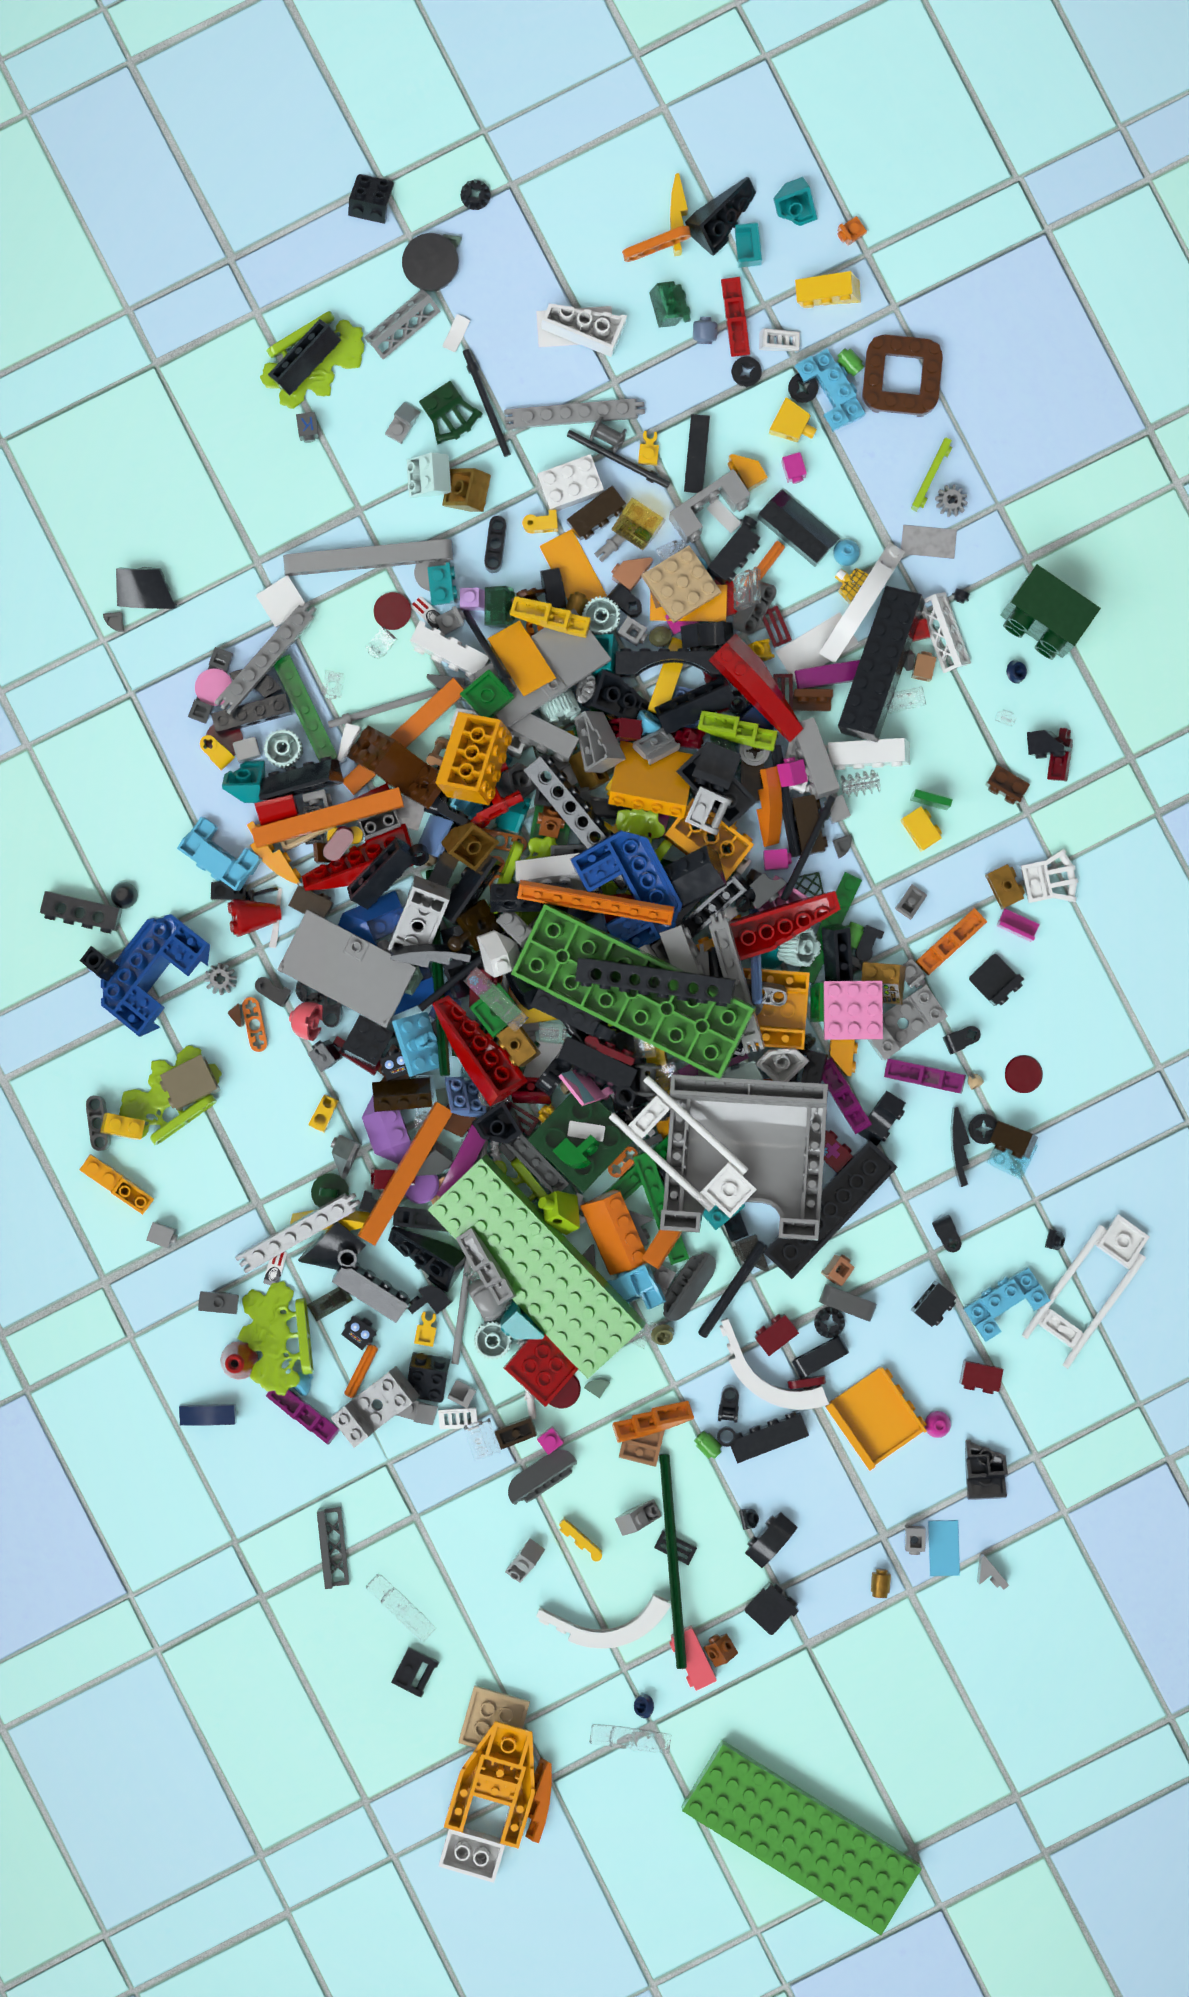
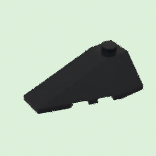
(715, 220)

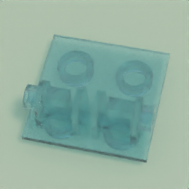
(1009, 1163)

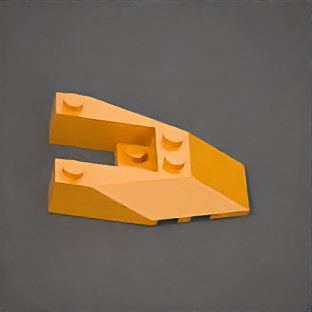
(499, 1772)

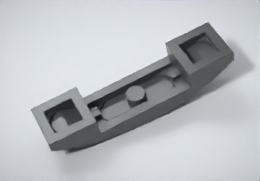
(220, 660)

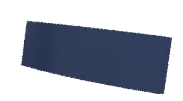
(208, 1415)

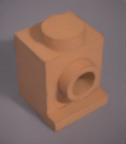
(844, 1269)

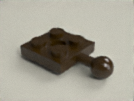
(468, 922)

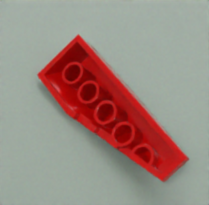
(753, 680)
(351, 865)
(774, 926)
(478, 1053)

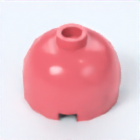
(306, 1019)

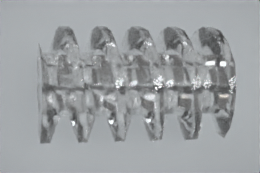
(860, 783)

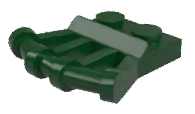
(441, 403)

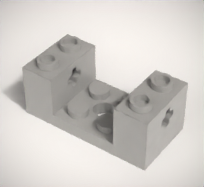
(684, 517)
(424, 904)
(921, 1012)
(360, 1417)

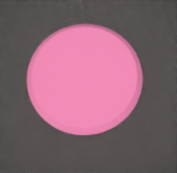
(211, 685)

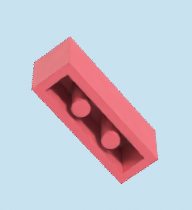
(698, 1667)

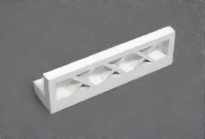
(948, 630)

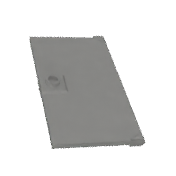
(569, 659)
(346, 968)

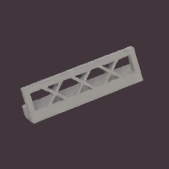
(400, 318)

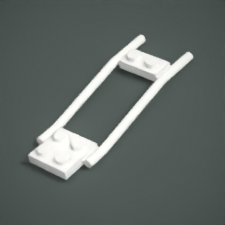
(726, 1190)
(1122, 1243)

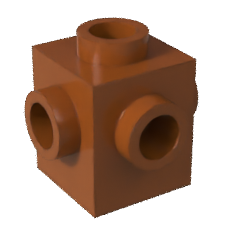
(549, 822)
(720, 1649)

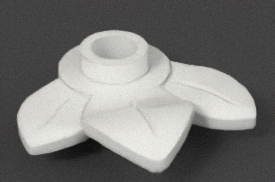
(728, 913)

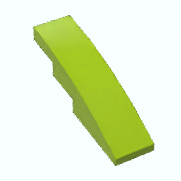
(737, 731)

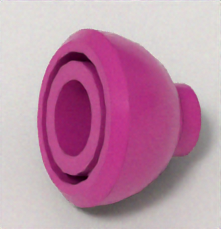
(938, 1424)

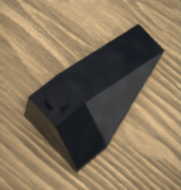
(616, 697)
(436, 1258)

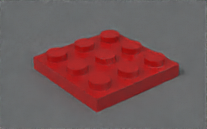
(540, 1369)

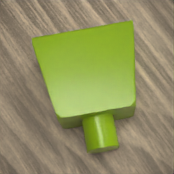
(561, 1211)

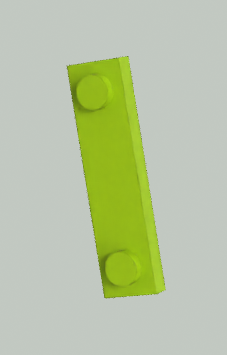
(920, 499)

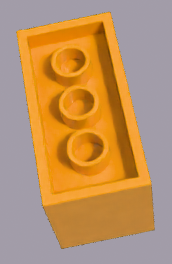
(474, 758)
(689, 840)

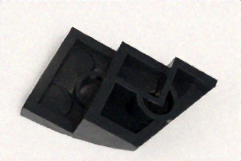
(143, 588)
(327, 1247)
(984, 1472)

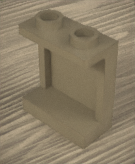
(189, 1082)

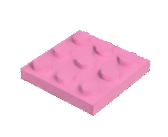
(853, 1010)

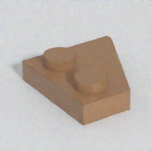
(643, 1449)

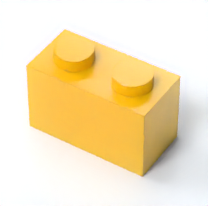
(921, 828)
(122, 1126)

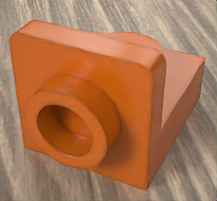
(851, 231)

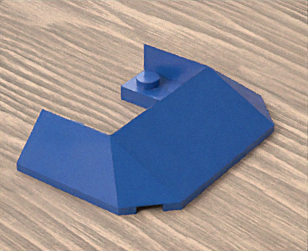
(643, 874)
(378, 923)
(141, 965)

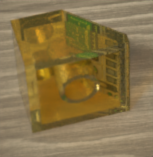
(638, 524)

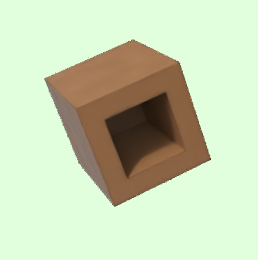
(924, 666)

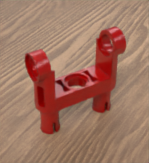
(500, 805)

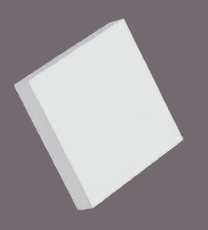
(280, 600)

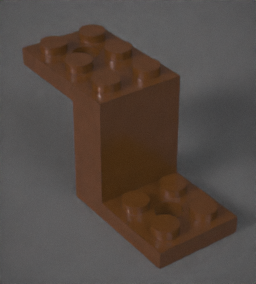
(396, 766)

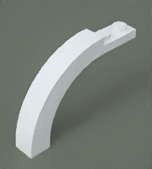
(862, 602)
(785, 1398)
(611, 1637)

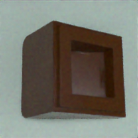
(318, 853)
(236, 1015)

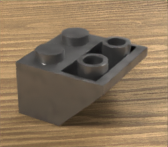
(379, 824)

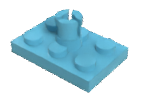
(417, 1043)

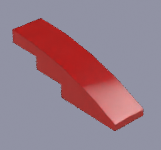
(735, 316)

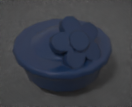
(1016, 671)
(644, 1706)

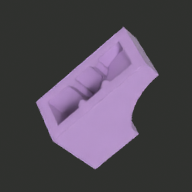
(472, 599)

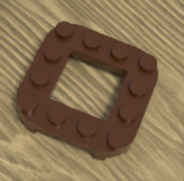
(896, 402)

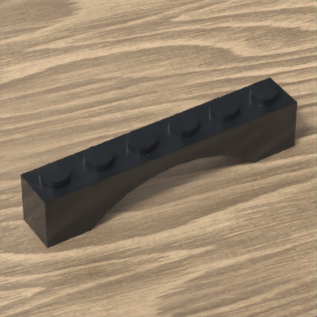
(632, 663)
(600, 805)

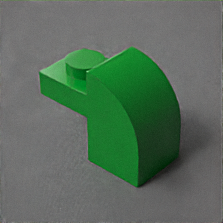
(576, 1156)

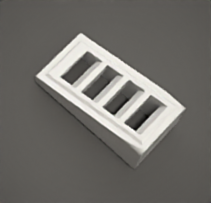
(763, 345)
(349, 737)
(473, 1410)

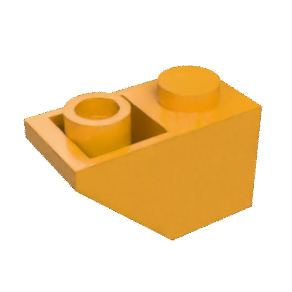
(748, 470)
(842, 1054)

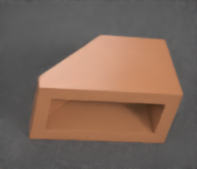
(630, 571)

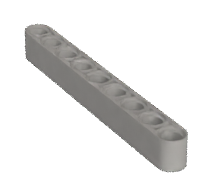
(367, 557)

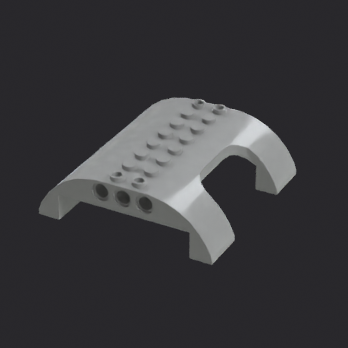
(769, 1127)

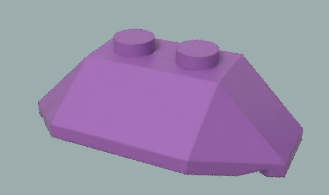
(386, 1132)

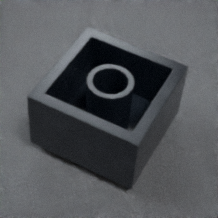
(367, 1042)
(934, 1304)

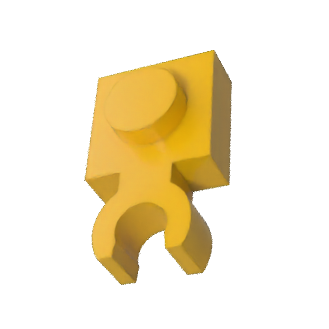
(648, 452)
(545, 1112)
(426, 1333)

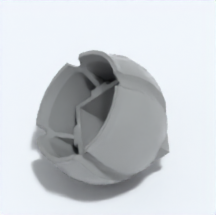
(485, 1301)

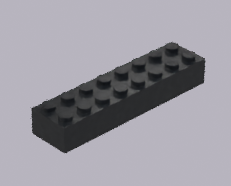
(881, 664)
(839, 1201)

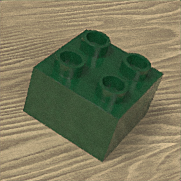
(1048, 613)
(555, 1130)

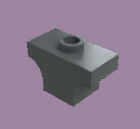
(766, 889)
(218, 1302)

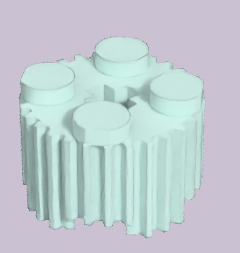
(608, 609)
(561, 710)
(284, 759)
(800, 949)
(481, 1340)

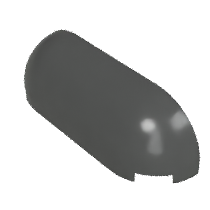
(688, 1286)
(541, 1476)

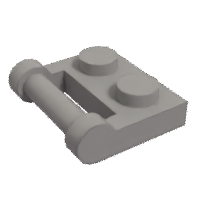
(702, 807)

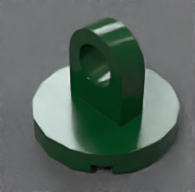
(327, 1188)

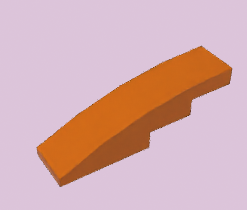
(771, 802)
(951, 941)
(652, 1422)
(541, 1800)

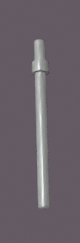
(349, 718)

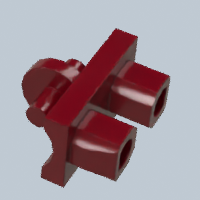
(689, 737)

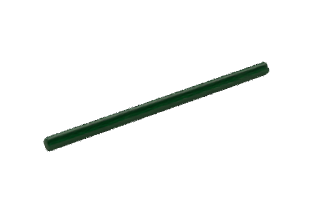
(438, 981)
(672, 1557)

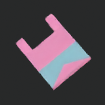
(584, 1088)

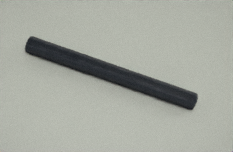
(787, 808)
(732, 1289)

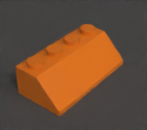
(614, 1232)

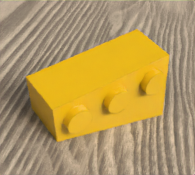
(828, 290)

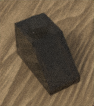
(744, 1247)
(329, 1303)

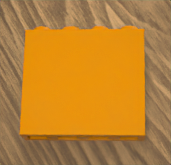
(650, 786)
(876, 1417)

